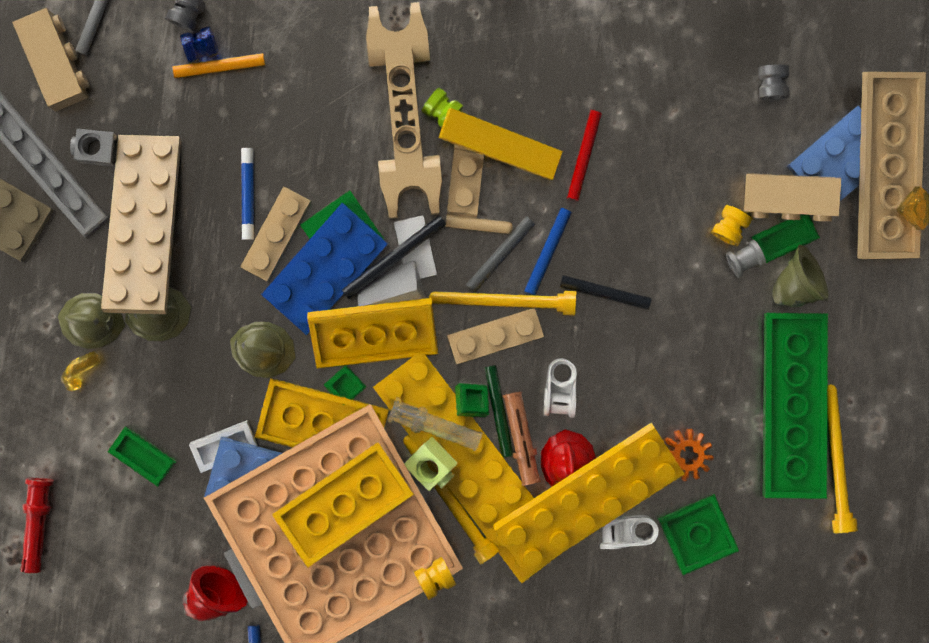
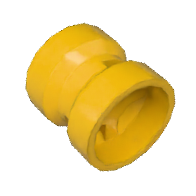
(731, 227)
(435, 578)

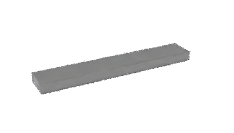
(49, 171)

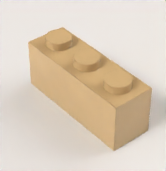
(52, 59)
(792, 196)

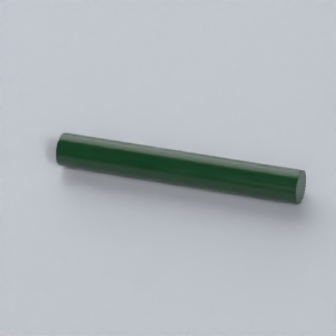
(498, 411)

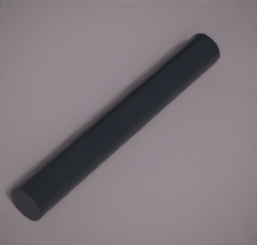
(605, 292)

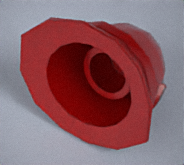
(565, 455)
(213, 594)

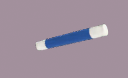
(247, 191)

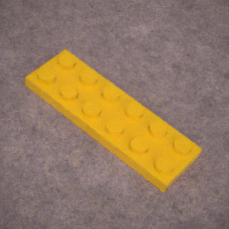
(588, 499)

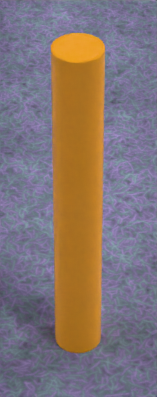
(218, 65)

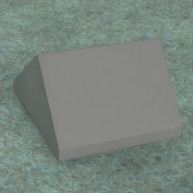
(394, 285)

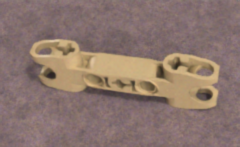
(399, 53)

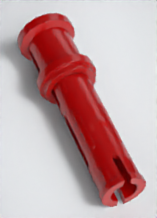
(36, 510)

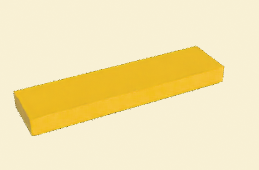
(500, 144)

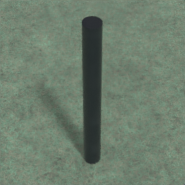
(393, 257)

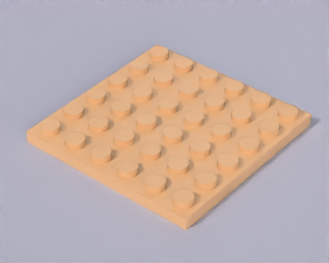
(355, 580)

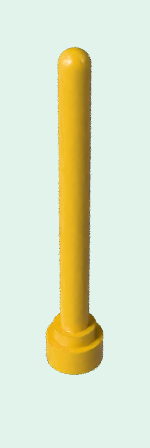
(562, 302)
(844, 518)
(483, 547)

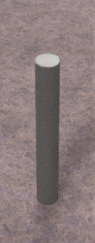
(500, 254)

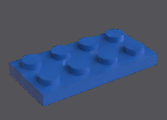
(325, 266)

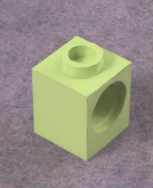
(419, 468)

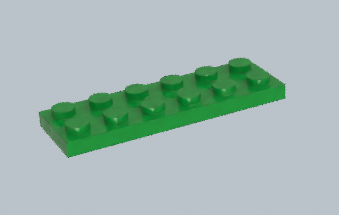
(795, 405)

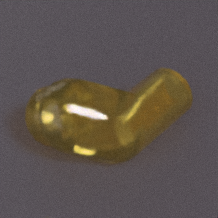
(76, 367)

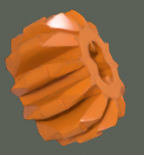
(694, 446)

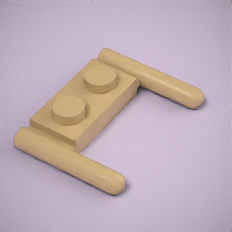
(465, 194)

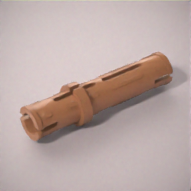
(521, 438)

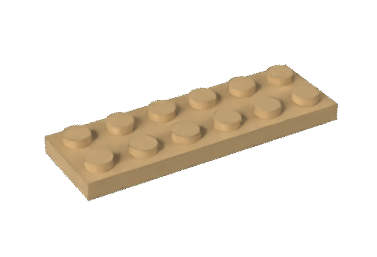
(890, 162)
(141, 225)

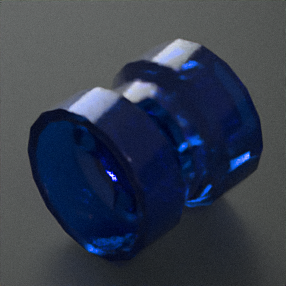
(199, 45)

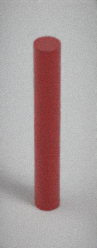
(584, 155)

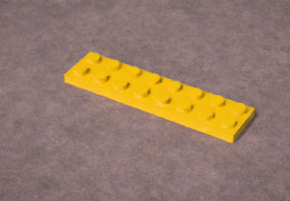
(482, 477)

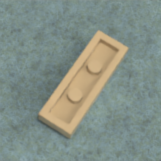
(276, 234)
(495, 336)

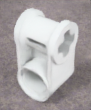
(560, 391)
(625, 532)

